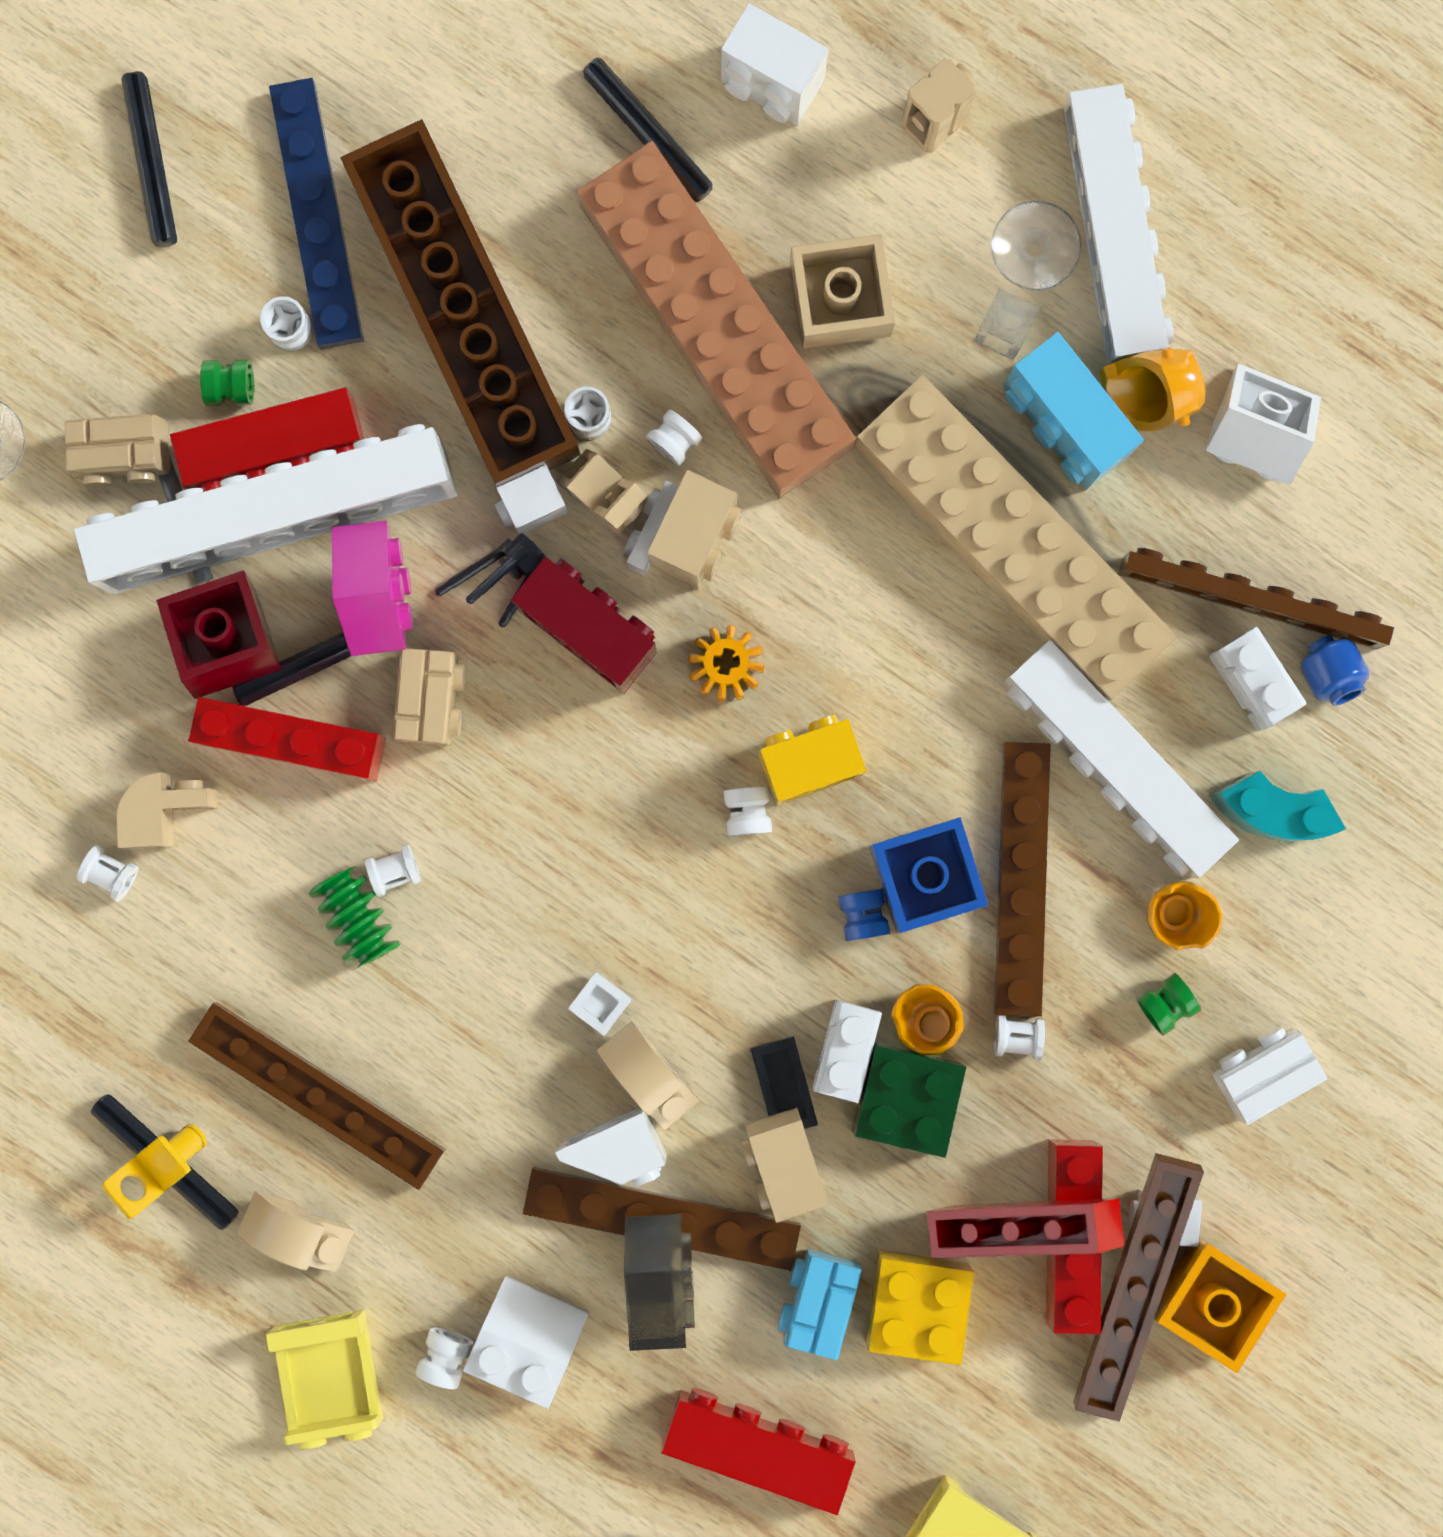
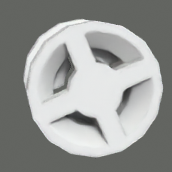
(674, 437)

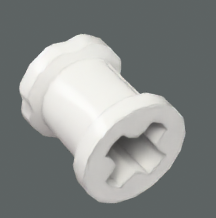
(393, 871)
(107, 873)
(1019, 1037)

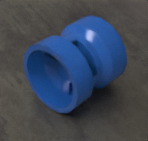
(867, 925)

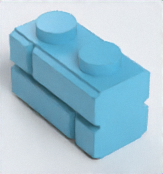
(820, 1304)

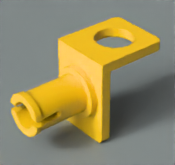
(157, 1168)

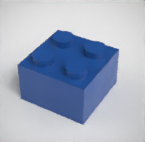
(928, 875)

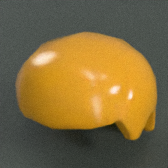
(1184, 915)
(927, 1019)

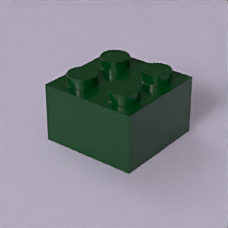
(909, 1100)

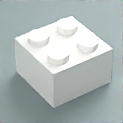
(772, 65)

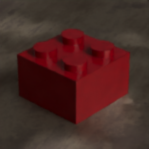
(218, 634)

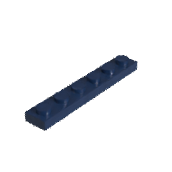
(316, 213)

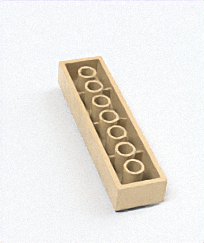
(1013, 538)

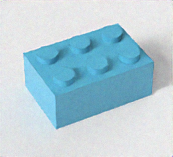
(1070, 412)

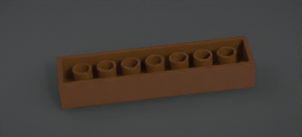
(460, 304)

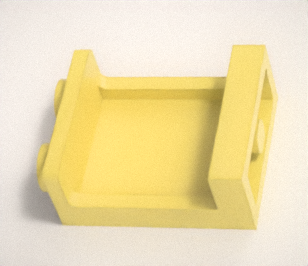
(326, 1378)
(958, 1515)

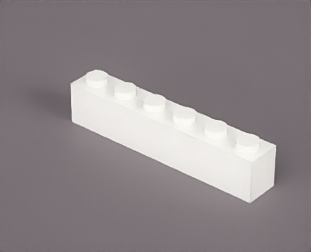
(1116, 222)
(1121, 761)

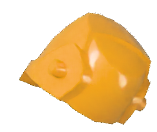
(1156, 387)

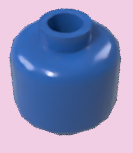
(1335, 670)

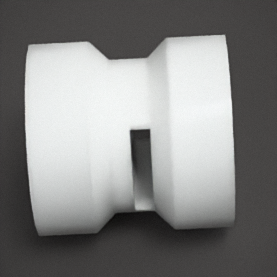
(281, 316)
(584, 405)
(747, 811)
(445, 1353)

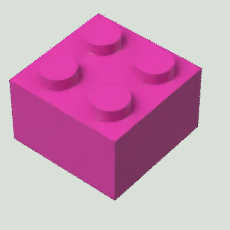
(370, 588)

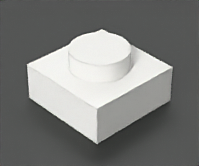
(600, 1003)

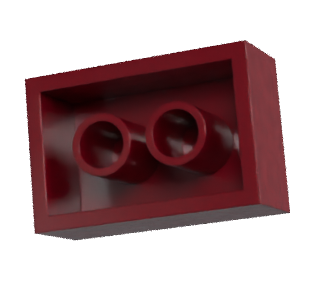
(586, 623)

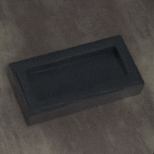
(783, 1079)

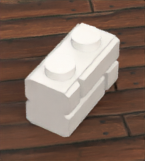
(1257, 679)
(846, 1051)
(1268, 1075)

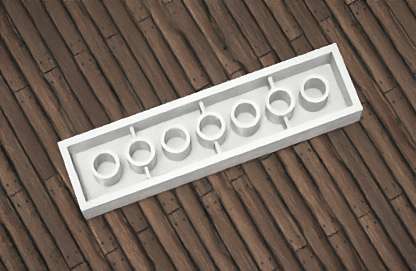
(265, 510)

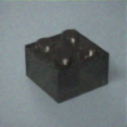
(658, 1282)

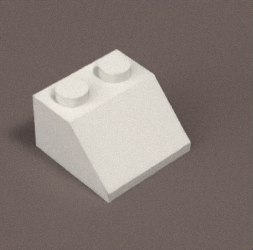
(1264, 425)
(618, 1149)
(526, 1342)

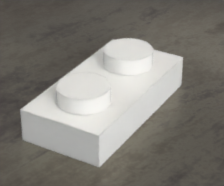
(641, 541)

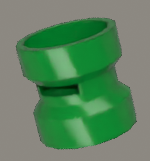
(231, 382)
(1176, 1000)

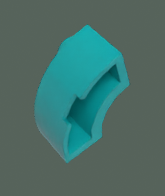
(1274, 813)

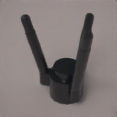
(516, 558)

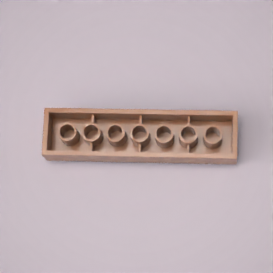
(716, 319)

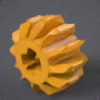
(715, 652)

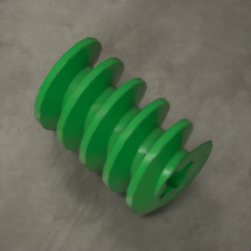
(353, 918)

